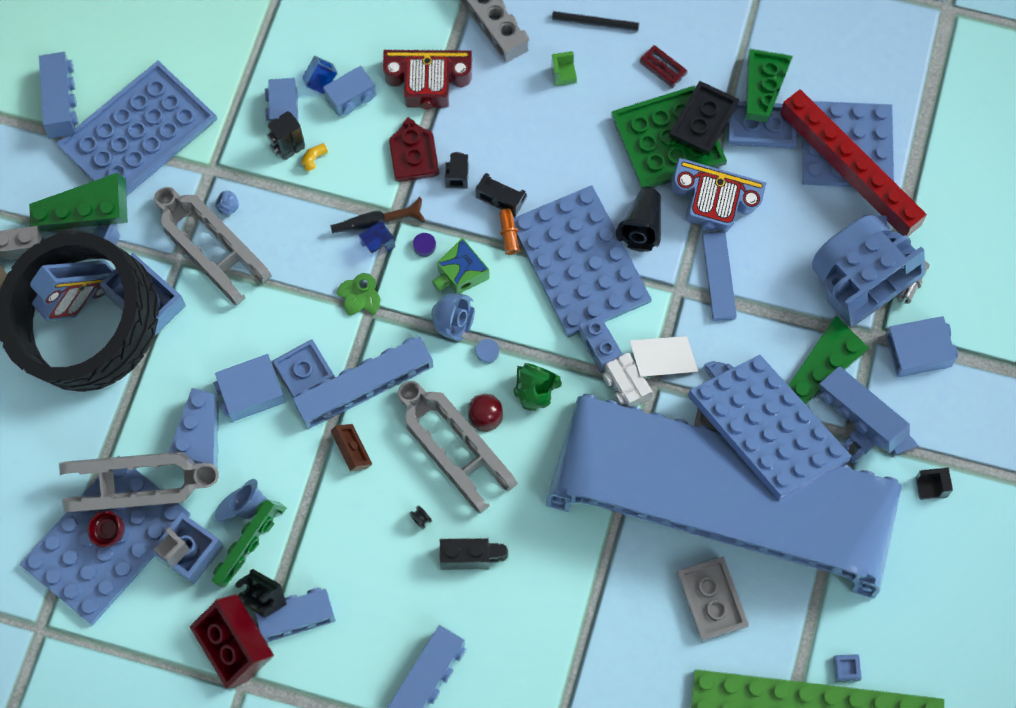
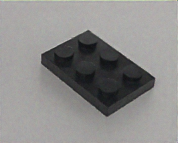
(704, 118)

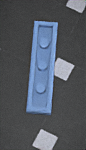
(719, 276)

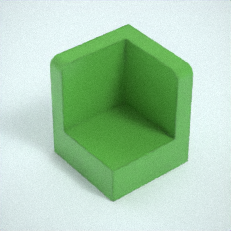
(563, 68)

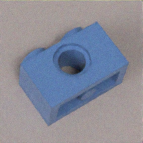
(599, 342)

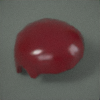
(485, 412)
(106, 529)

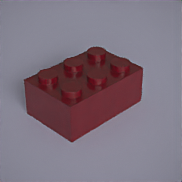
(231, 641)

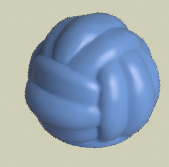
(226, 203)

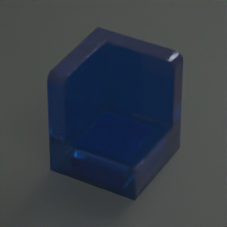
(319, 74)
(377, 237)

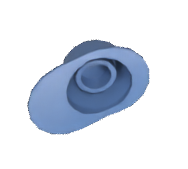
(240, 502)

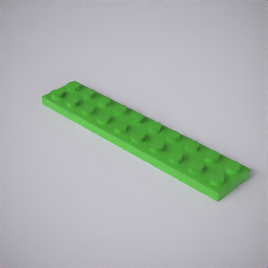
(744, 691)

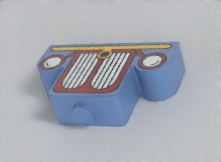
(715, 194)
(67, 287)

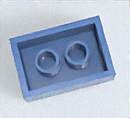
(169, 300)

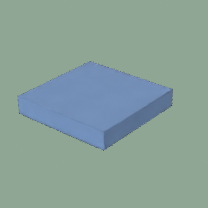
(302, 368)

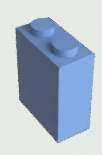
(921, 346)
(248, 388)

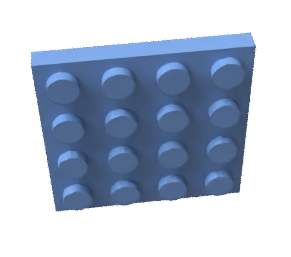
(865, 125)

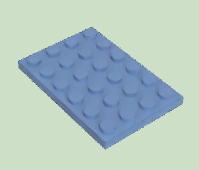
(138, 128)
(580, 260)
(769, 427)
(94, 576)

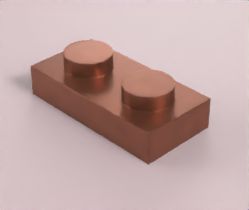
(351, 447)

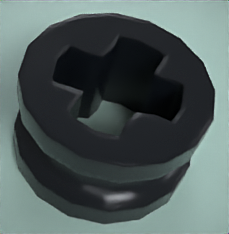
(420, 517)

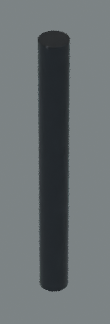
(597, 21)

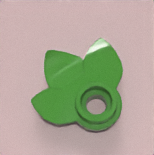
(357, 297)

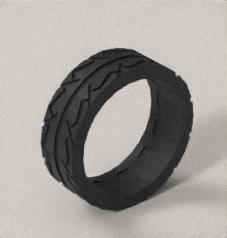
(130, 338)

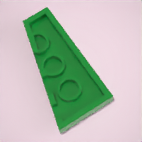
(764, 81)
(835, 348)
(248, 541)

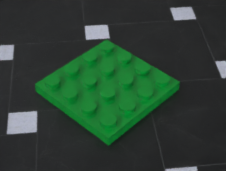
(646, 139)

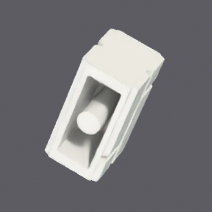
(626, 381)

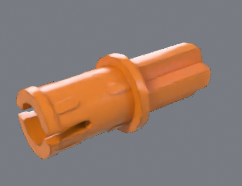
(509, 232)

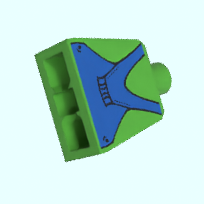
(460, 269)

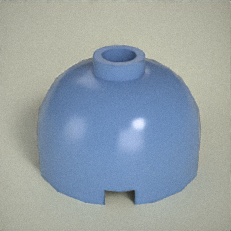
(453, 315)

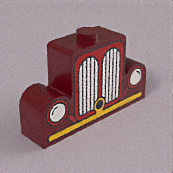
(427, 74)

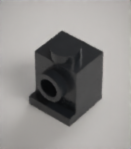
(457, 171)

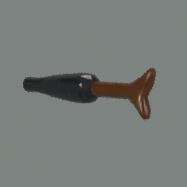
(371, 218)

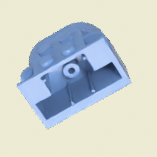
(866, 267)

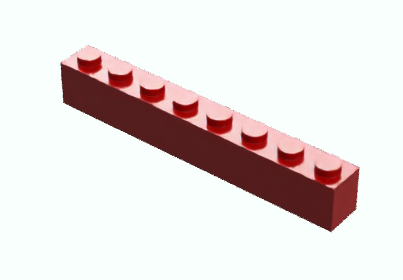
(852, 163)

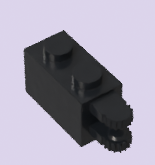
(470, 553)

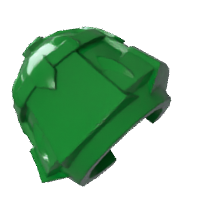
(535, 386)

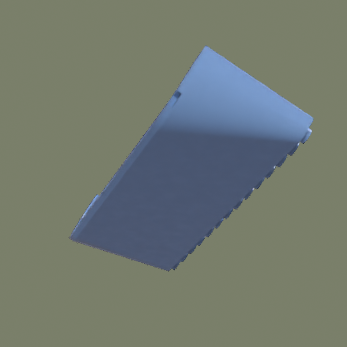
(703, 487)

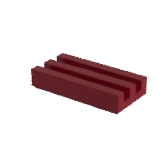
(644, 60)

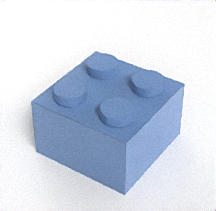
(202, 546)

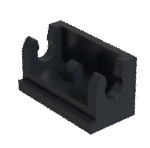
(500, 195)
(261, 593)

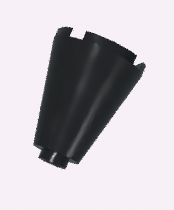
(642, 222)

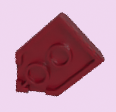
(413, 152)

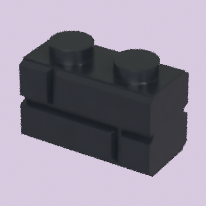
(285, 136)

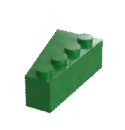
(83, 206)

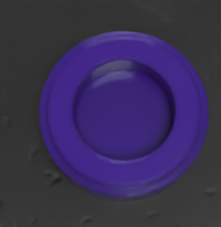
(424, 244)

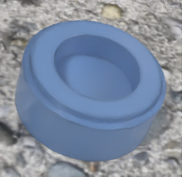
(487, 351)

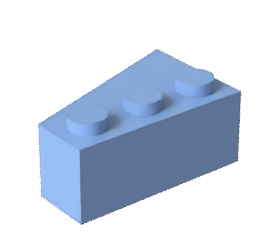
(198, 428)

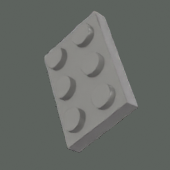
(712, 599)

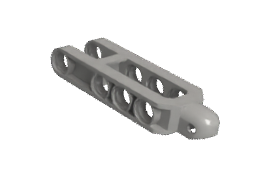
(176, 208)
(421, 402)
(195, 476)

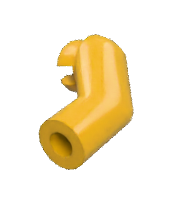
(311, 154)

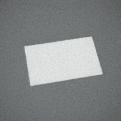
(663, 356)

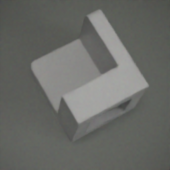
(172, 548)

